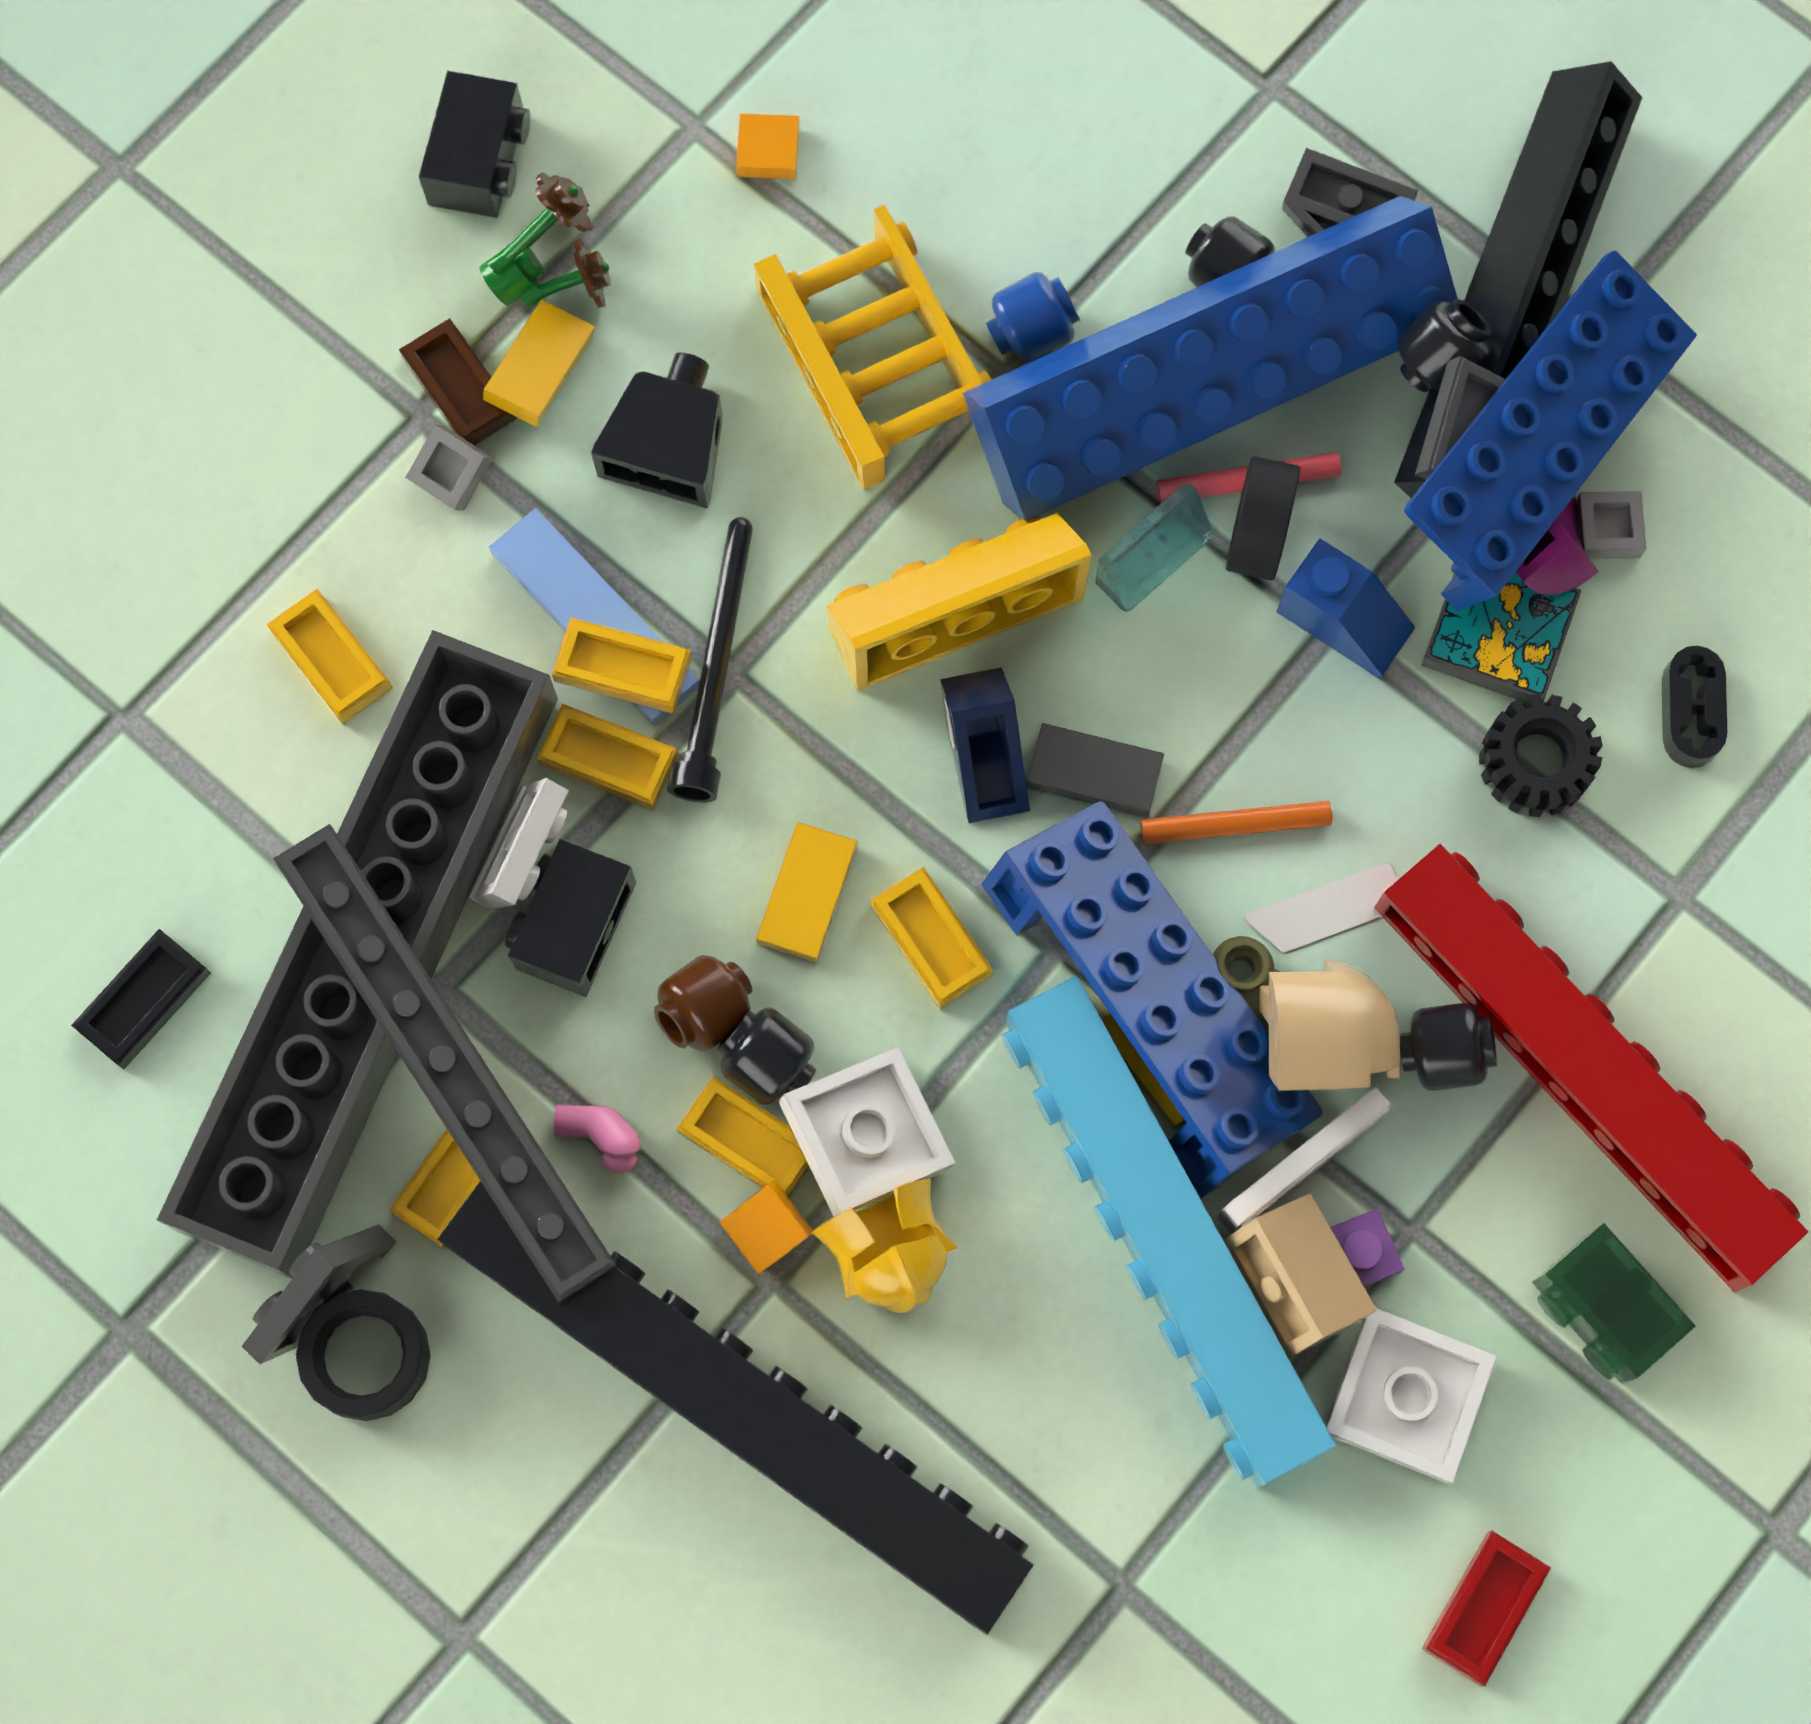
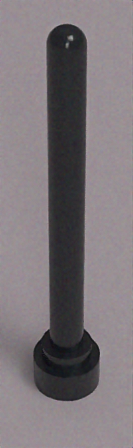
(695, 773)

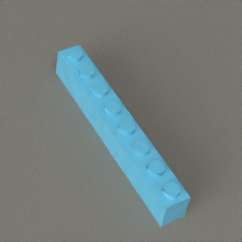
(1168, 1234)

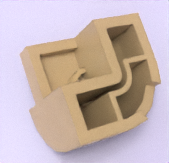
(1328, 1029)

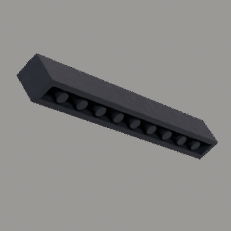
(762, 1421)

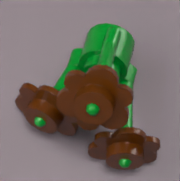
(515, 268)

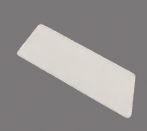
(1323, 909)

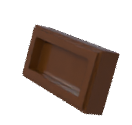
(455, 382)

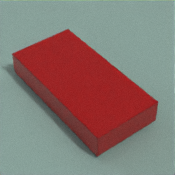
(1486, 1608)

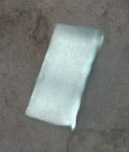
(1154, 548)

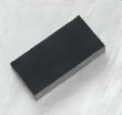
(141, 999)

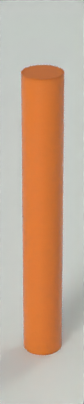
(1236, 822)

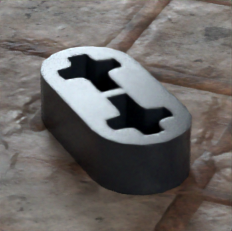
(1708, 706)

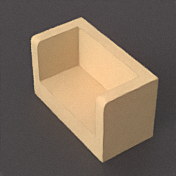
(1299, 1275)

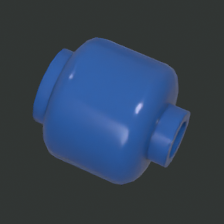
(1032, 317)

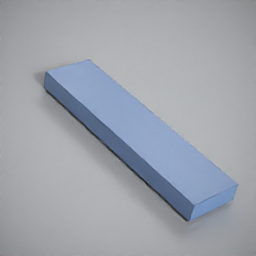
(570, 587)

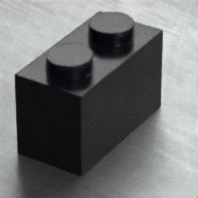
(474, 144)
(570, 917)

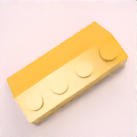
(958, 598)

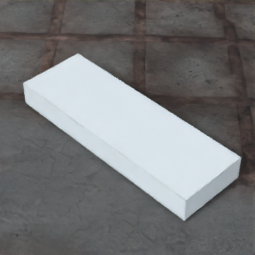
(1305, 1161)

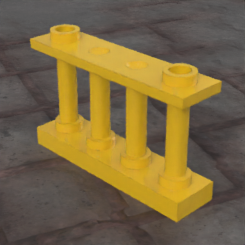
(815, 343)

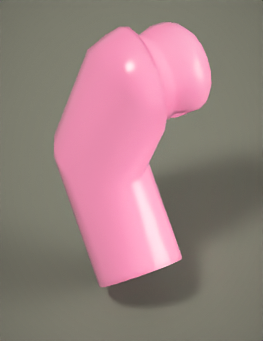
(606, 1130)

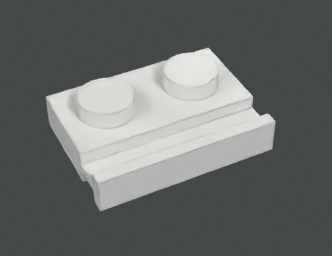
(510, 865)

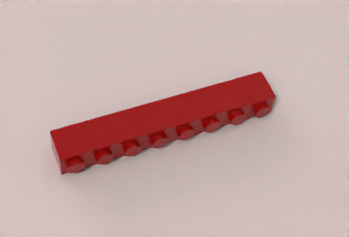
(1591, 1069)

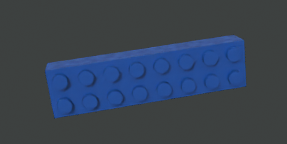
(1209, 357)

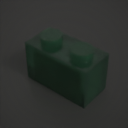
(1611, 1306)

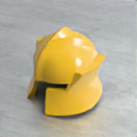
(890, 1250)

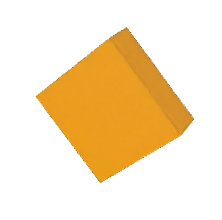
(767, 146)
(766, 1227)

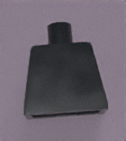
(664, 434)

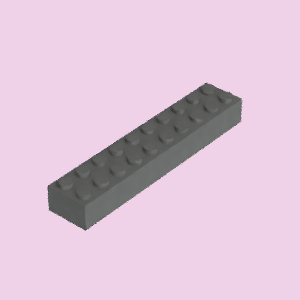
(312, 1044)

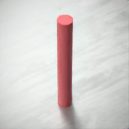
(1233, 479)

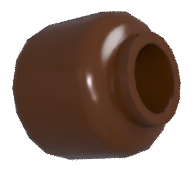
(702, 1003)

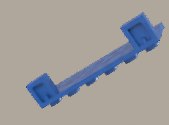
(1547, 428)
(1157, 987)

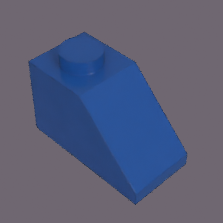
(1346, 608)

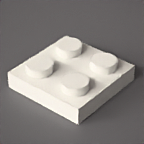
(866, 1131)
(1410, 1395)

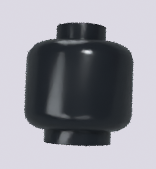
(1224, 249)
(1441, 335)
(1449, 1046)
(767, 1056)

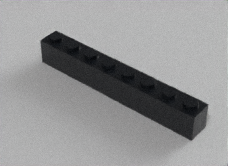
(1543, 221)

